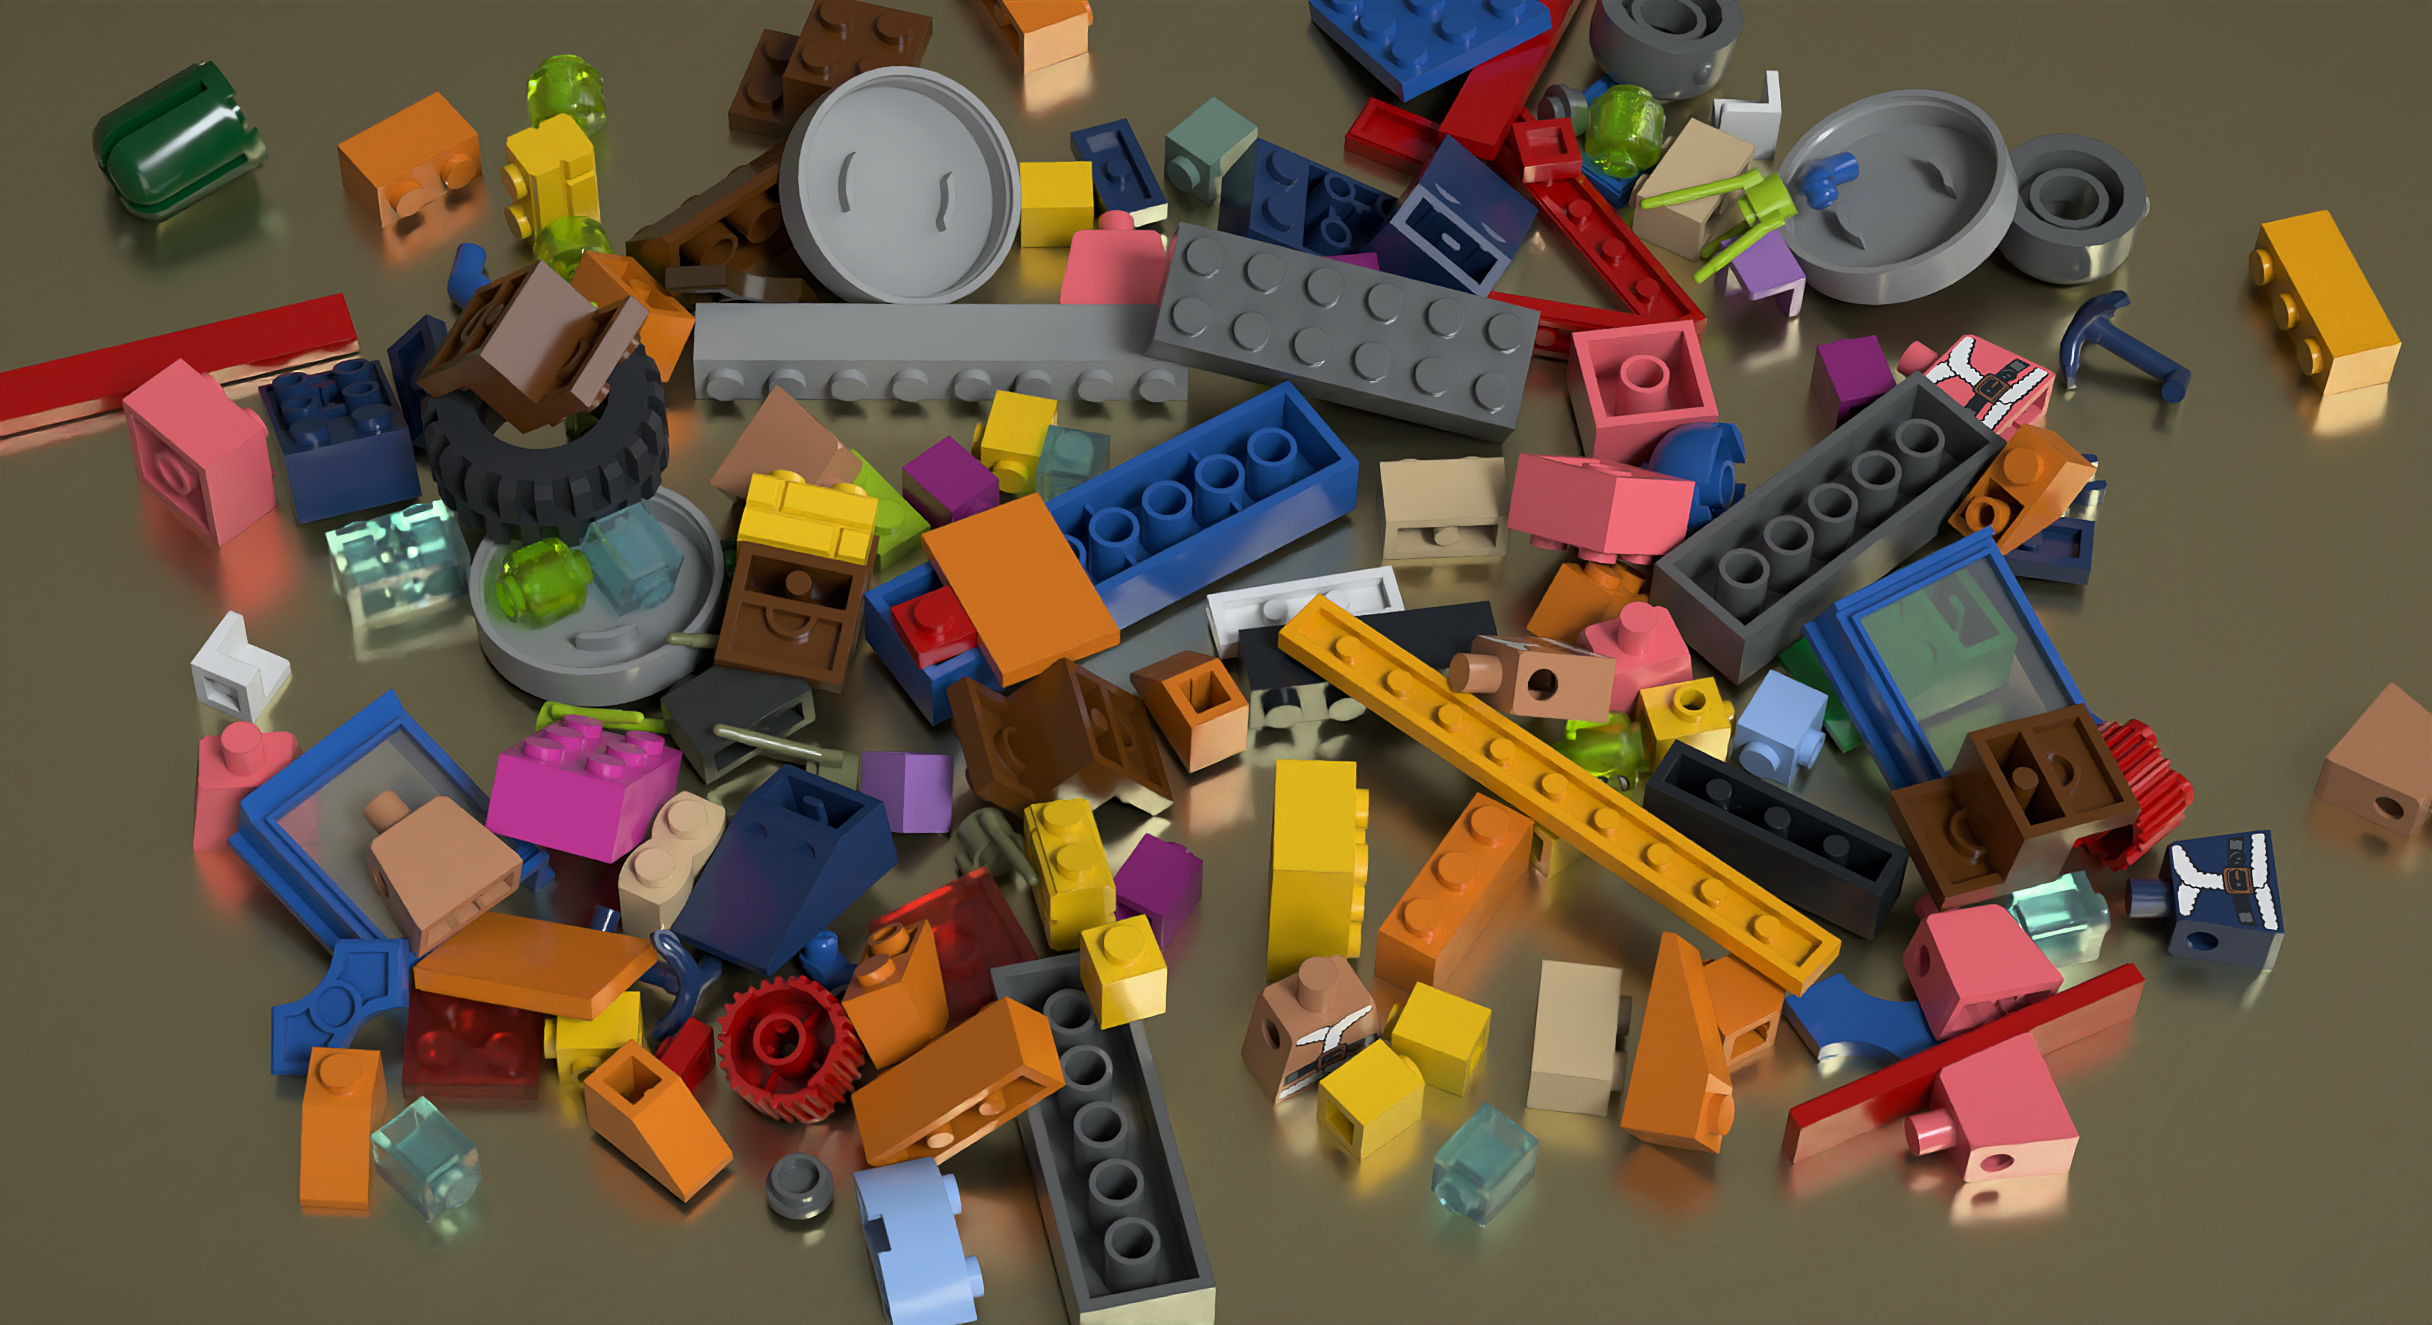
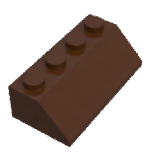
(727, 224)

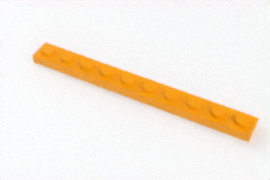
(1560, 795)

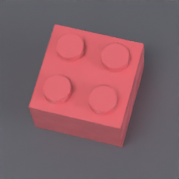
(1637, 387)
(200, 451)
(1599, 507)

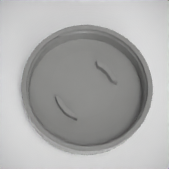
(900, 189)
(1925, 201)
(597, 653)

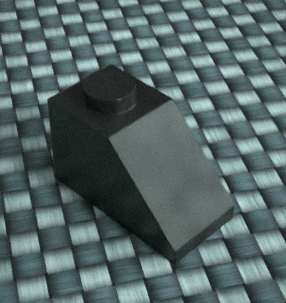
(737, 699)

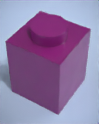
(1849, 378)
(948, 484)
(1159, 882)

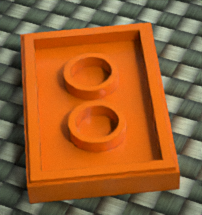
(1021, 588)
(535, 965)

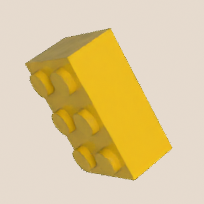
(1315, 864)

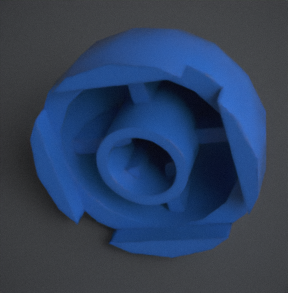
(1704, 455)

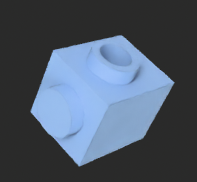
(1780, 729)

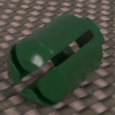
(176, 143)

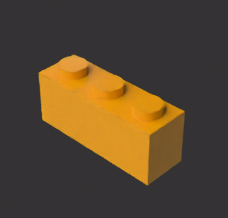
(2324, 303)

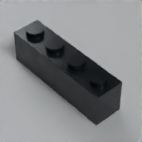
(1290, 693)
(1779, 839)

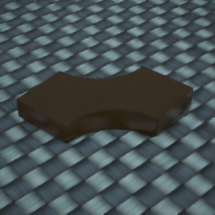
(725, 285)

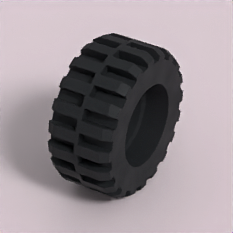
(554, 489)

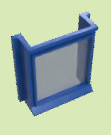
(1938, 657)
(309, 832)

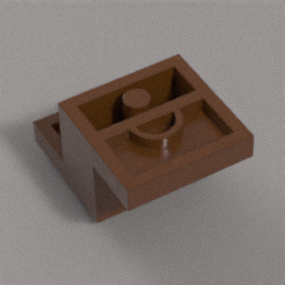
(834, 46)
(534, 348)
(794, 614)
(1058, 741)
(2012, 807)

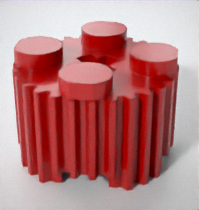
(2157, 787)
(810, 1077)

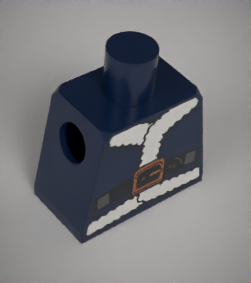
(2215, 899)

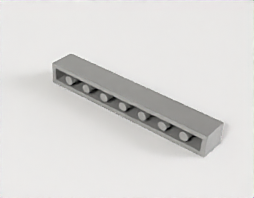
(930, 352)

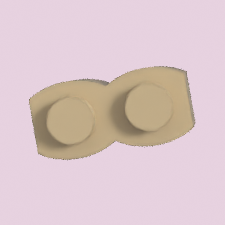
(667, 867)

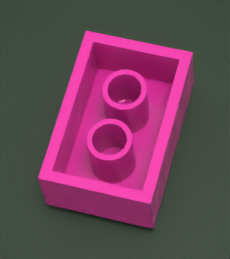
(583, 788)

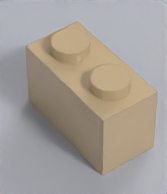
(1692, 159)
(1443, 508)
(1576, 1038)

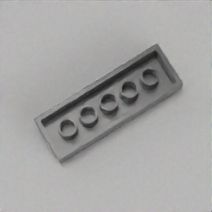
(1343, 333)
(1824, 526)
(1108, 1164)

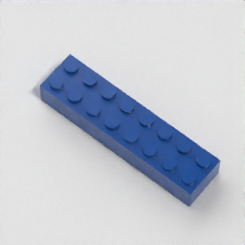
(1163, 524)

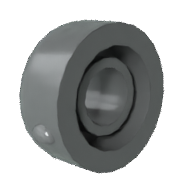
(1666, 44)
(2077, 181)

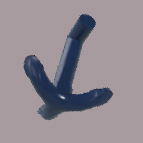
(2093, 326)
(678, 975)

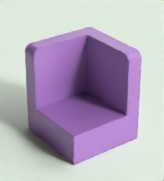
(1764, 271)
(913, 788)

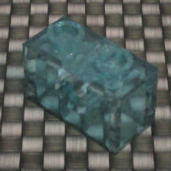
(399, 562)

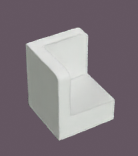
(1753, 119)
(235, 674)

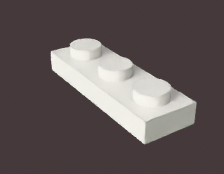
(1276, 604)

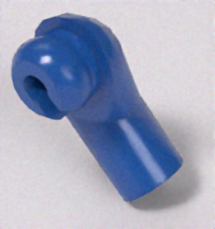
(1821, 177)
(466, 273)
(825, 962)

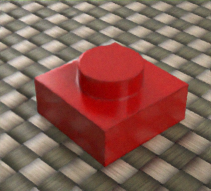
(1545, 150)
(933, 627)
(690, 1053)

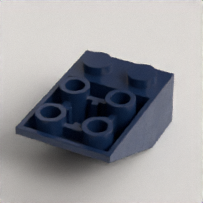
(1298, 203)
(1453, 224)
(340, 440)
(786, 870)

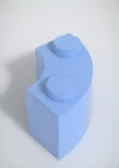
(916, 1244)

